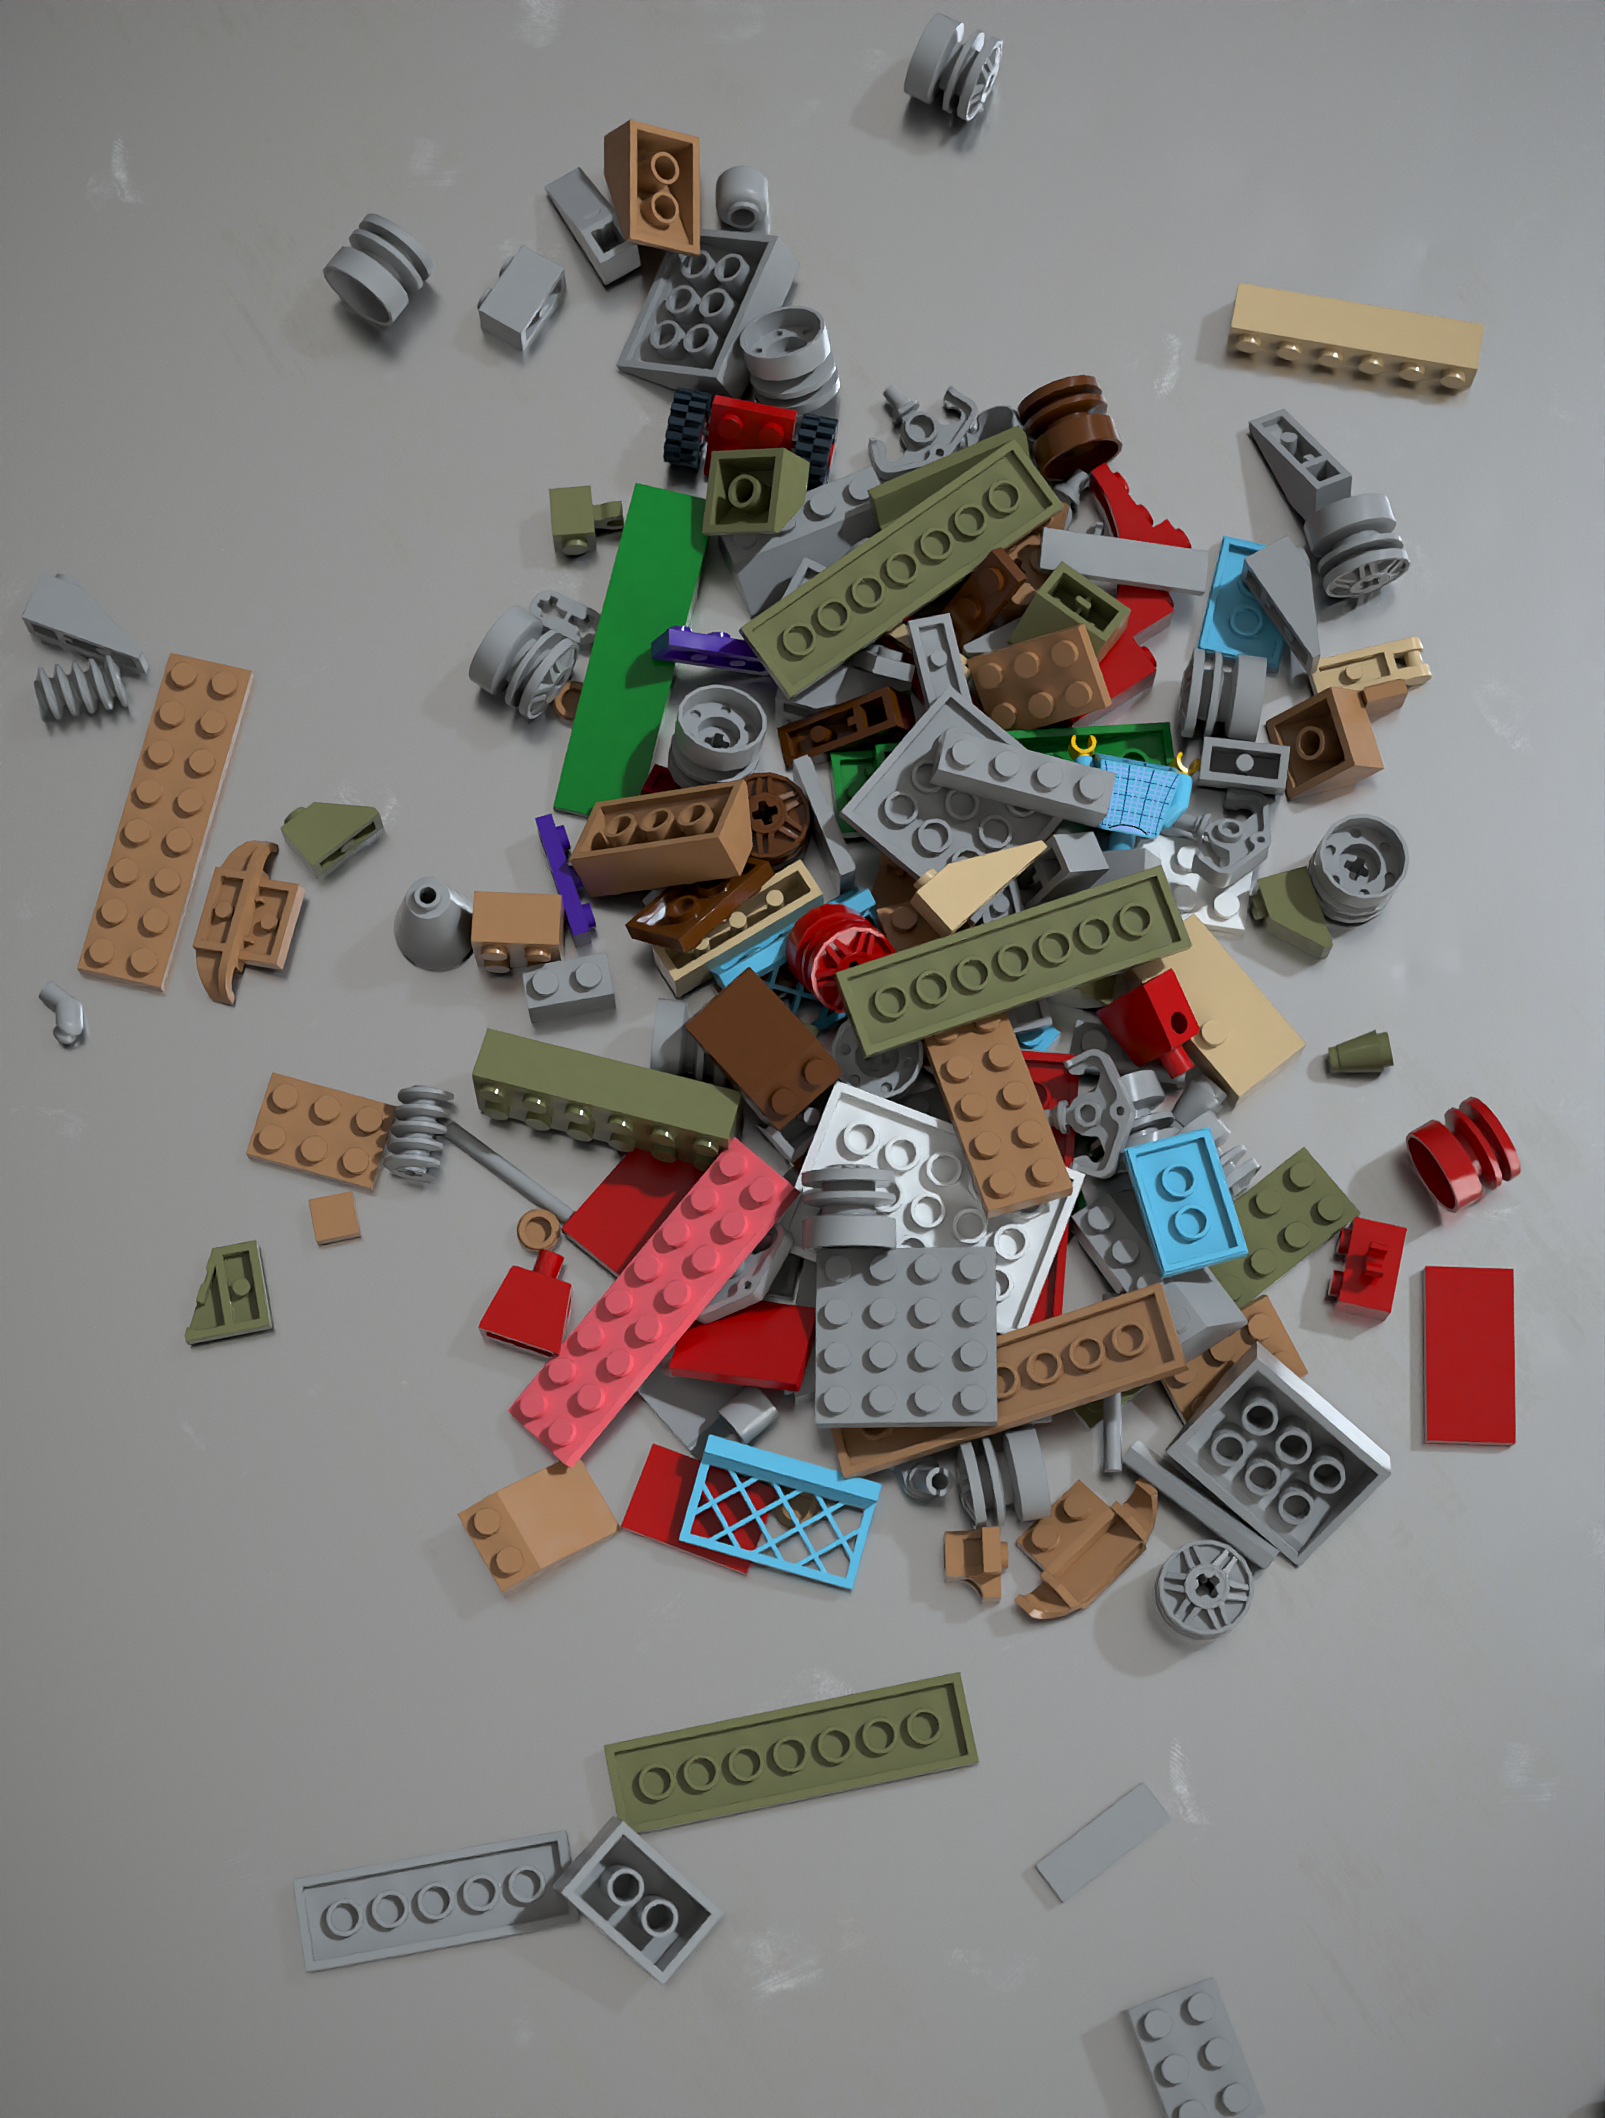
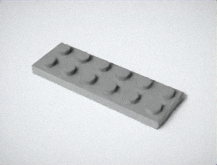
(433, 1901)

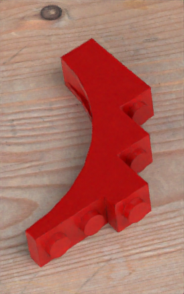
(1128, 666)

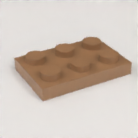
(1040, 680)
(322, 1132)
(1192, 1387)

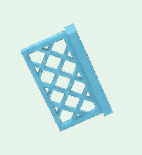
(770, 954)
(793, 1475)

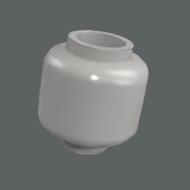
(742, 196)

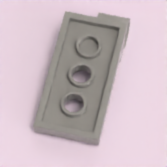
(706, 1407)

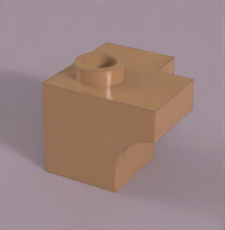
(977, 1560)

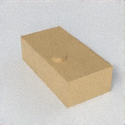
(1240, 1032)

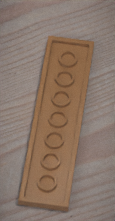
(165, 822)
(988, 1096)
(1043, 1373)

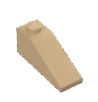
(967, 885)

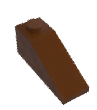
(851, 726)

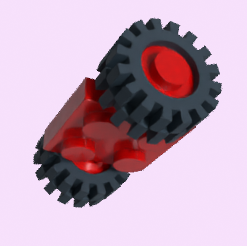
(745, 426)

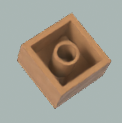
(517, 929)

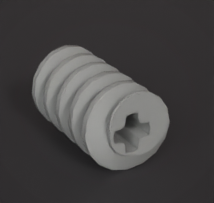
(78, 688)
(416, 1132)

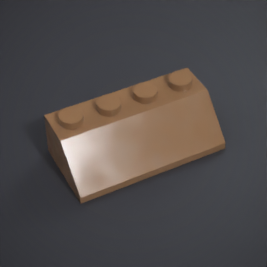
(665, 839)

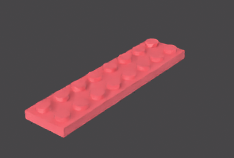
(653, 1302)

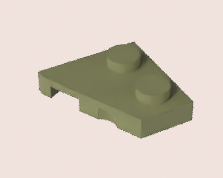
(231, 1296)

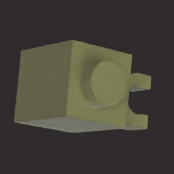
(576, 518)

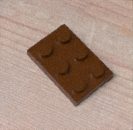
(687, 913)

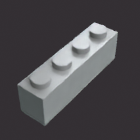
(1022, 778)

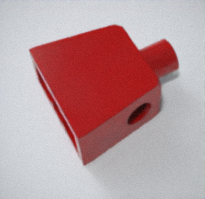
(1153, 1023)
(531, 1307)

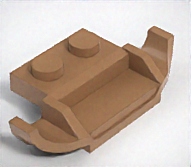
(244, 919)
(1085, 1547)

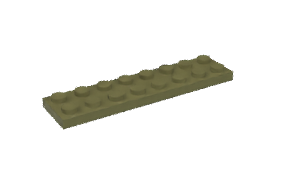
(900, 569)
(1012, 961)
(1282, 1225)
(791, 1754)

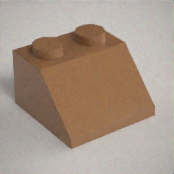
(1327, 742)

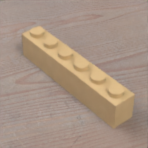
(1355, 335)

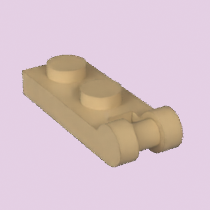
(1372, 666)

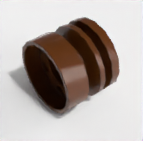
(1069, 427)
(787, 807)

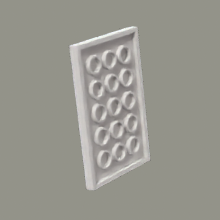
(934, 1195)

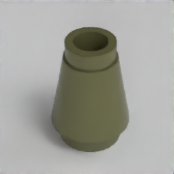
(1362, 1054)

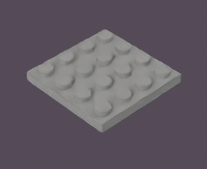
(932, 824)
(906, 1337)

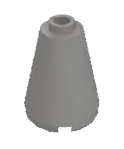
(434, 924)

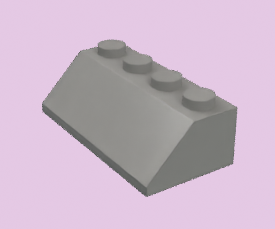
(822, 531)
(1119, 1246)

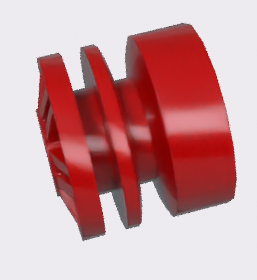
(829, 942)
(1463, 1154)

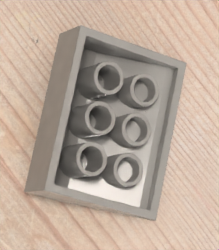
(700, 308)
(1279, 1454)

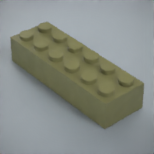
(605, 1100)

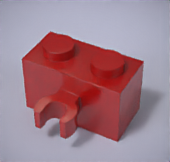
(1368, 1268)

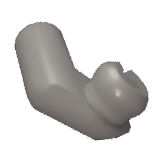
(68, 1012)

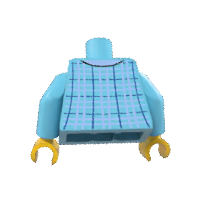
(1143, 796)

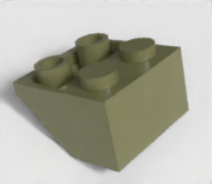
(1071, 600)

